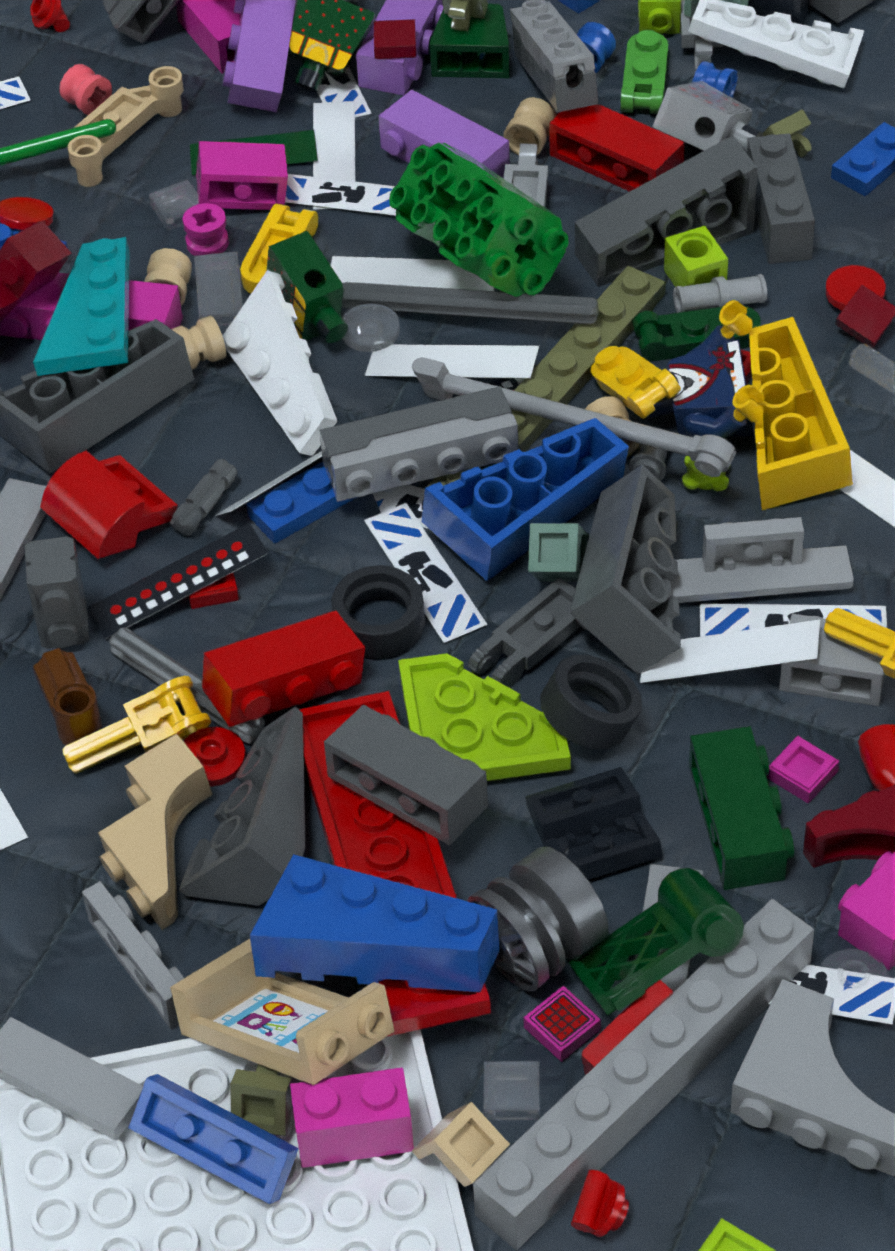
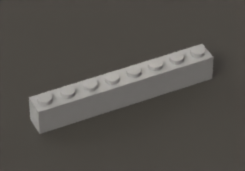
(640, 1076)

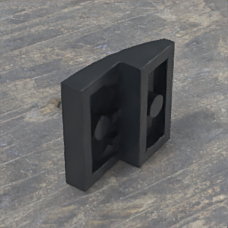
(595, 823)

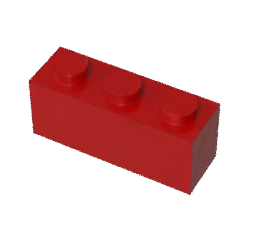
(613, 146)
(282, 668)

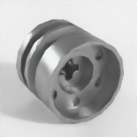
(543, 917)

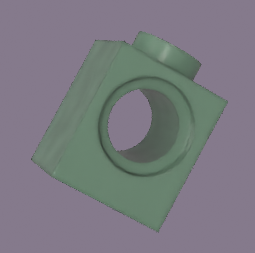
(556, 551)

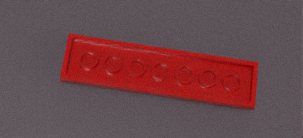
(385, 846)

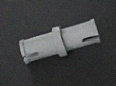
(719, 292)

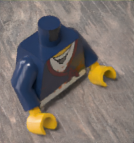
(714, 383)

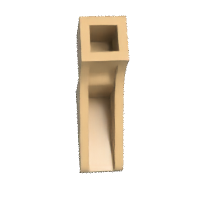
(141, 844)

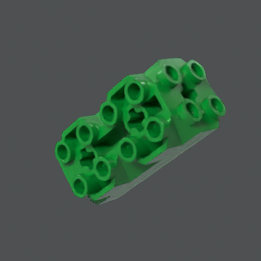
(479, 220)

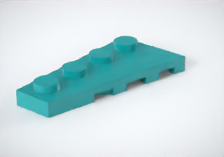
(91, 313)

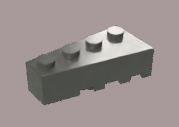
(706, 190)
(629, 572)

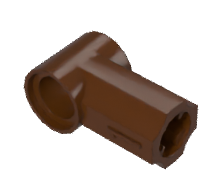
(68, 695)

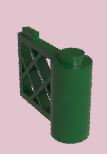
(686, 919)

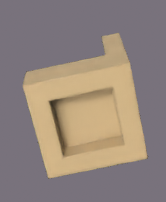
(463, 1143)

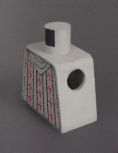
(703, 116)

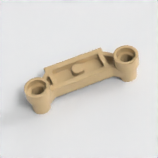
(129, 111)

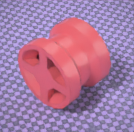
(84, 88)

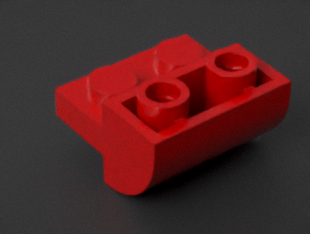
(104, 503)

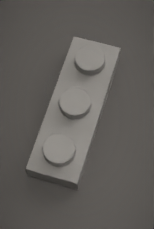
(133, 949)

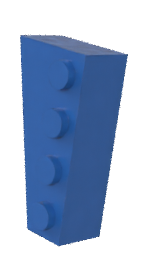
(491, 509)
(373, 930)

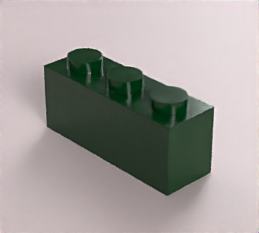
(739, 808)

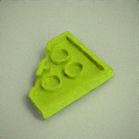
(479, 719)

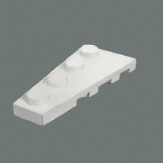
(777, 39)
(278, 366)

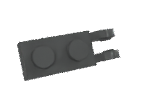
(528, 634)

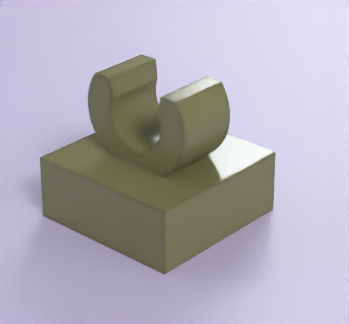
(463, 10)
(795, 125)
(262, 1099)

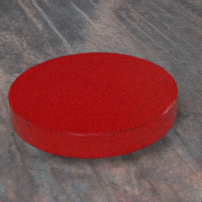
(24, 212)
(845, 282)
(219, 753)

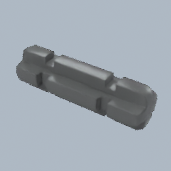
(203, 497)

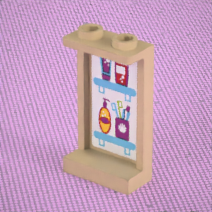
(279, 1018)

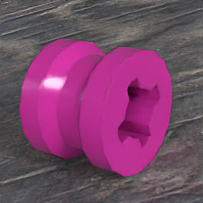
(205, 229)

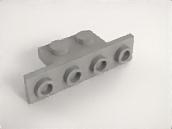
(759, 561)

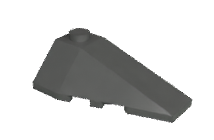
(258, 823)

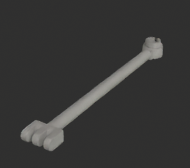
(709, 452)

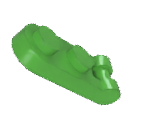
(644, 72)

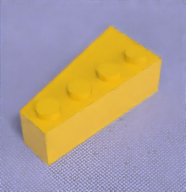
(799, 434)

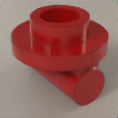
(49, 13)
(600, 1205)

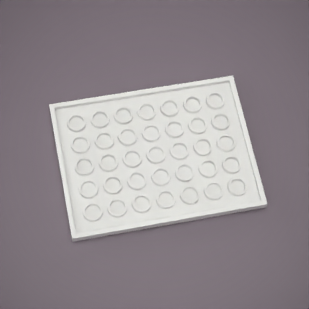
(95, 1193)

